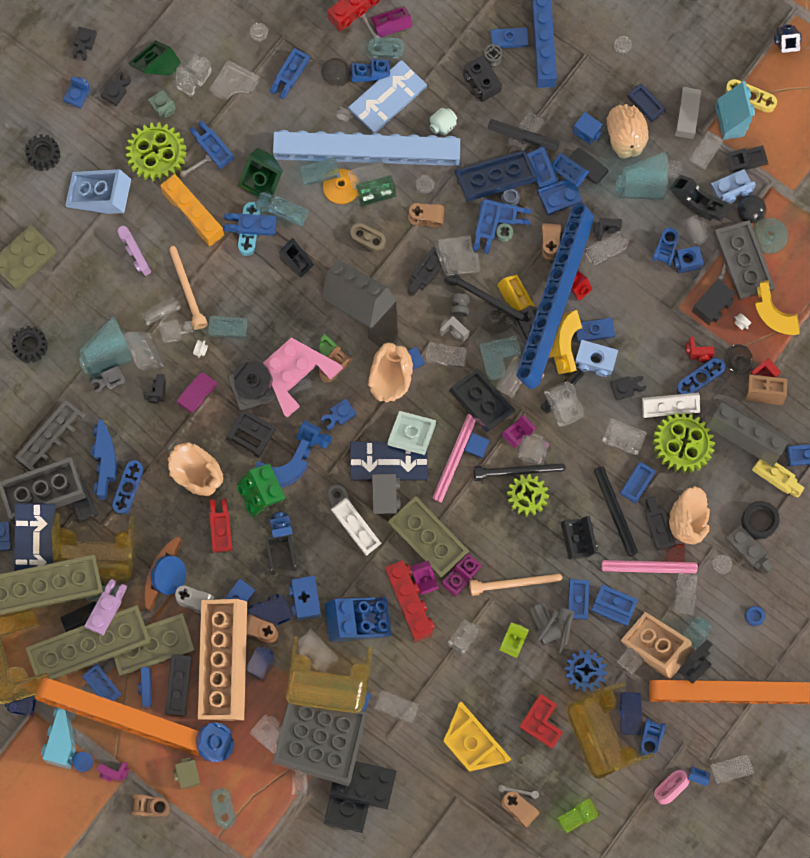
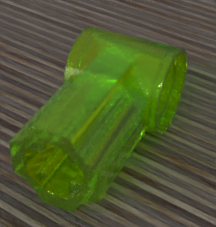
(581, 814)

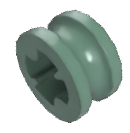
(504, 238)

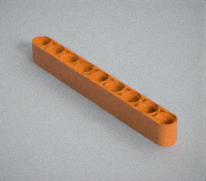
(729, 692)
(117, 715)

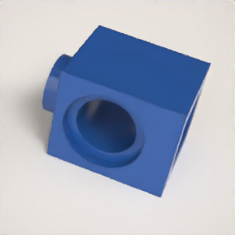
(588, 128)
(692, 253)

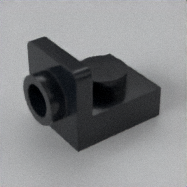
(607, 224)
(159, 387)

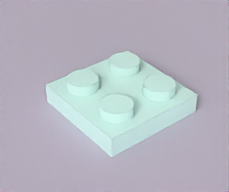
(412, 432)

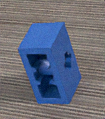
(307, 587)

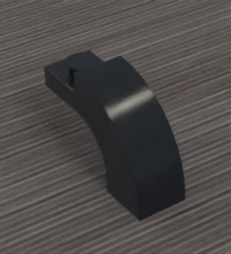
(697, 200)

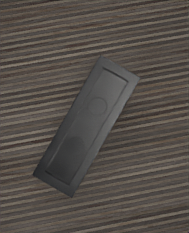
(178, 684)

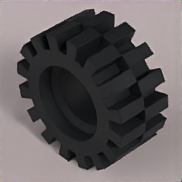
(42, 142)
(23, 335)

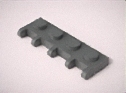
(49, 435)

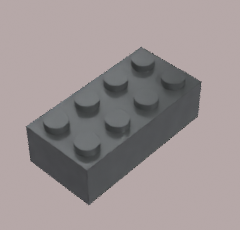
(49, 484)

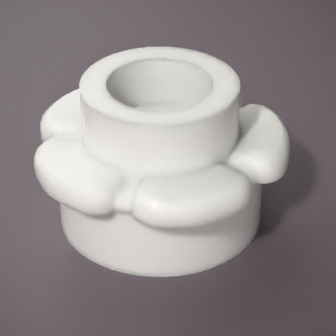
(742, 322)
(200, 348)

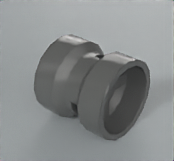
(493, 60)
(460, 304)

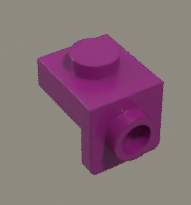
(515, 433)
(424, 577)
(107, 773)

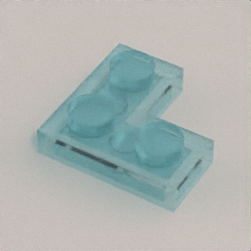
(495, 352)

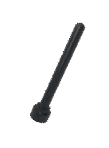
(456, 280)
(482, 473)

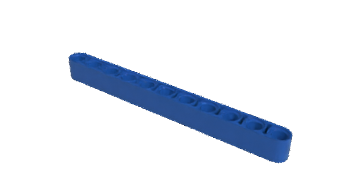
(555, 296)

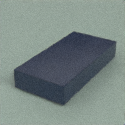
(646, 102)

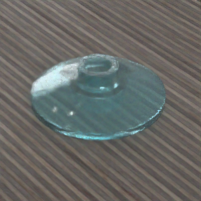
(767, 243)

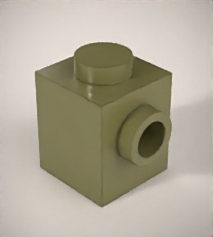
(187, 773)

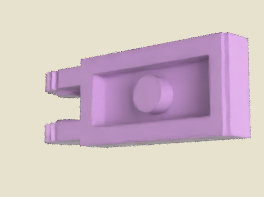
(133, 249)
(105, 609)

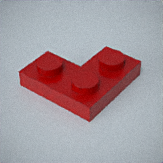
(537, 725)

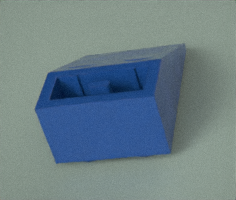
(357, 619)

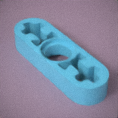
(252, 242)

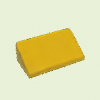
(514, 292)

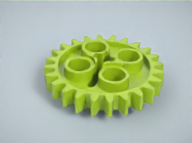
(162, 166)
(700, 448)

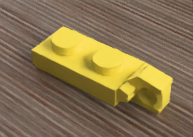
(779, 477)

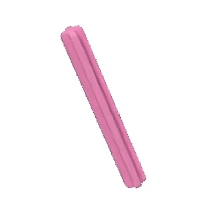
(454, 458)
(649, 566)

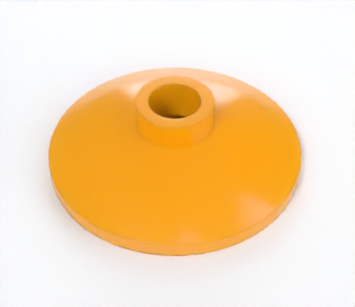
(339, 194)

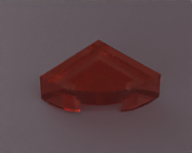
(676, 554)

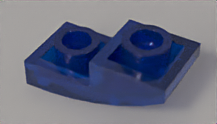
(630, 713)

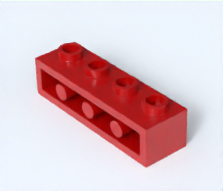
(347, 11)
(410, 605)

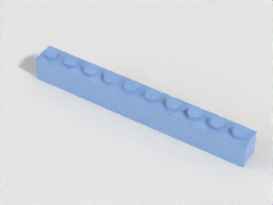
(366, 148)

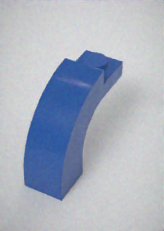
(294, 469)

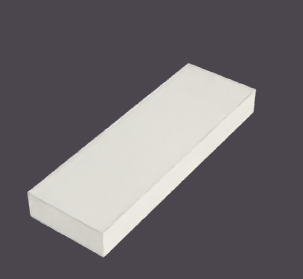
(670, 405)
(355, 526)

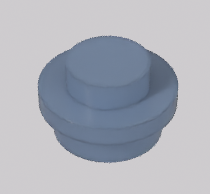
(510, 197)

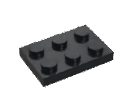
(482, 400)
(368, 786)

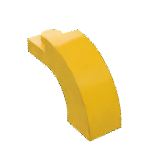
(772, 316)
(561, 346)

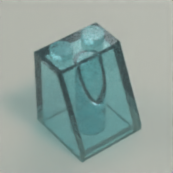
(644, 179)
(105, 349)

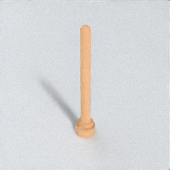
(198, 320)
(478, 587)

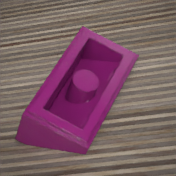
(392, 21)

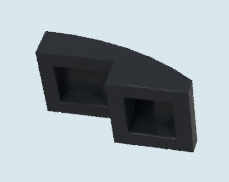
(747, 159)
(595, 168)

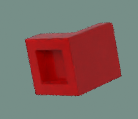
(767, 369)

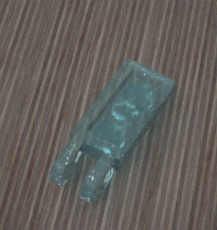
(282, 208)

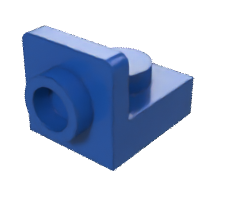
(77, 92)

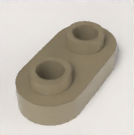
(369, 236)

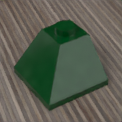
(156, 59)
(260, 173)

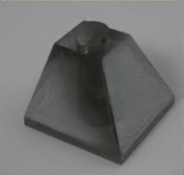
(385, 329)

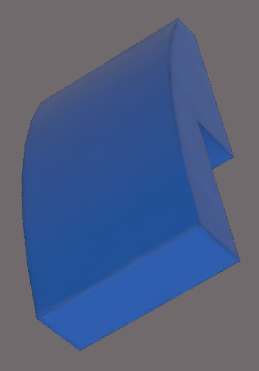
(375, 70)
(280, 524)

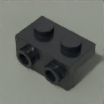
(579, 538)

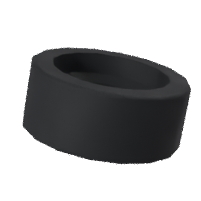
(764, 506)

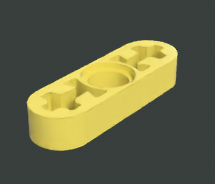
(765, 96)

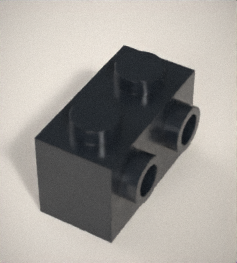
(482, 78)
(713, 302)

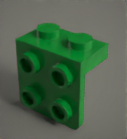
(260, 489)

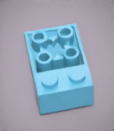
(735, 112)
(61, 744)

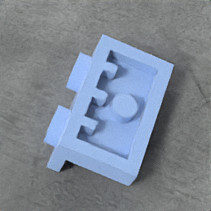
(733, 186)

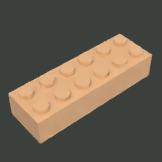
(222, 660)

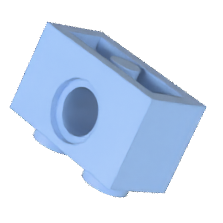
(605, 354)

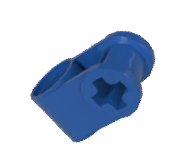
(665, 249)
(651, 734)

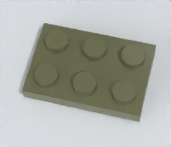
(25, 257)

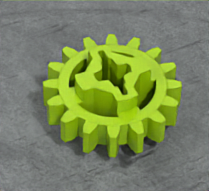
(520, 498)

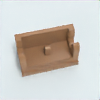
(766, 389)

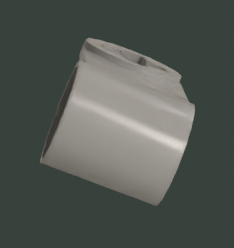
(194, 599)

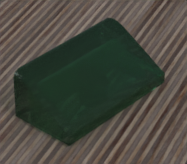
(376, 190)

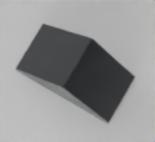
(295, 258)

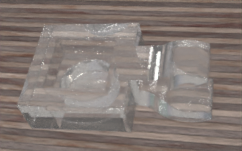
(172, 330)

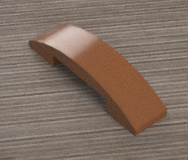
(151, 595)

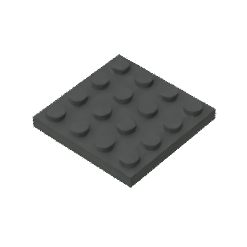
(320, 742)

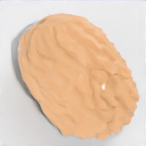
(627, 128)
(390, 372)
(194, 469)
(690, 516)

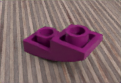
(196, 392)
(461, 575)

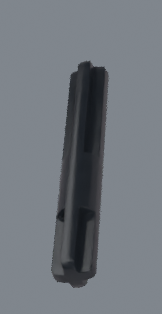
(523, 135)

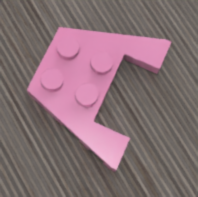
(292, 364)

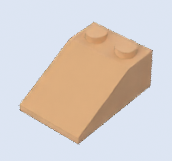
(670, 646)

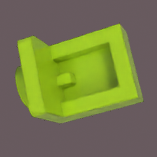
(514, 640)

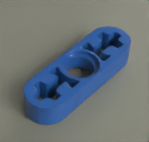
(715, 374)
(128, 502)

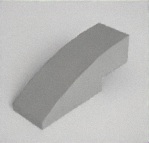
(688, 113)

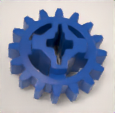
(594, 672)

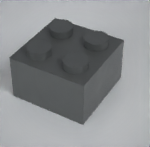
(384, 493)

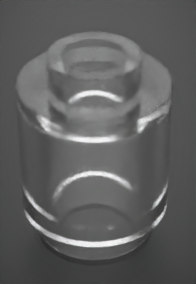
(696, 230)

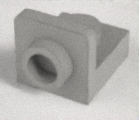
(457, 329)

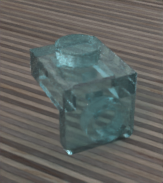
(697, 631)

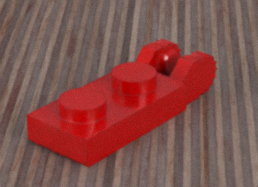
(220, 528)

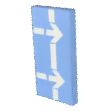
(387, 97)

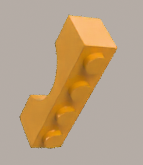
(196, 213)

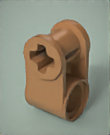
(429, 215)
(550, 239)
(339, 357)
(257, 627)
(146, 806)
(522, 812)

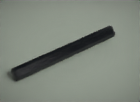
(615, 511)

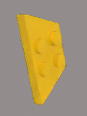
(472, 742)

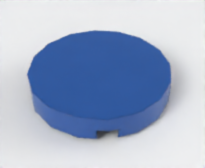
(168, 574)
(214, 742)

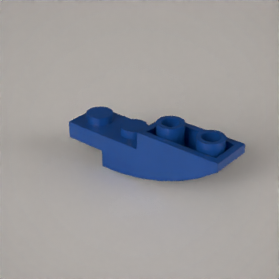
(105, 453)

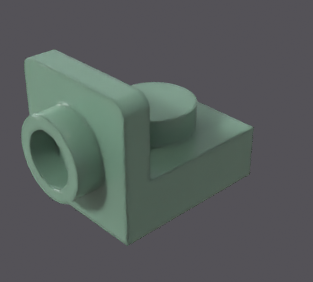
(162, 104)

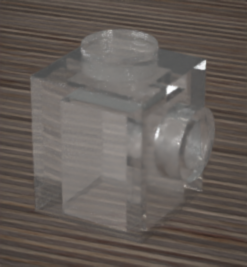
(201, 67)
(533, 449)

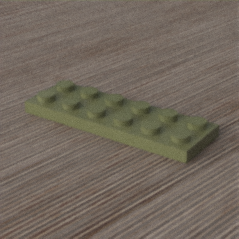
(49, 584)
(85, 648)

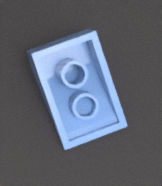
(99, 191)

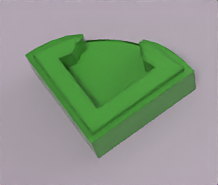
(326, 345)

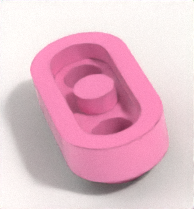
(671, 787)

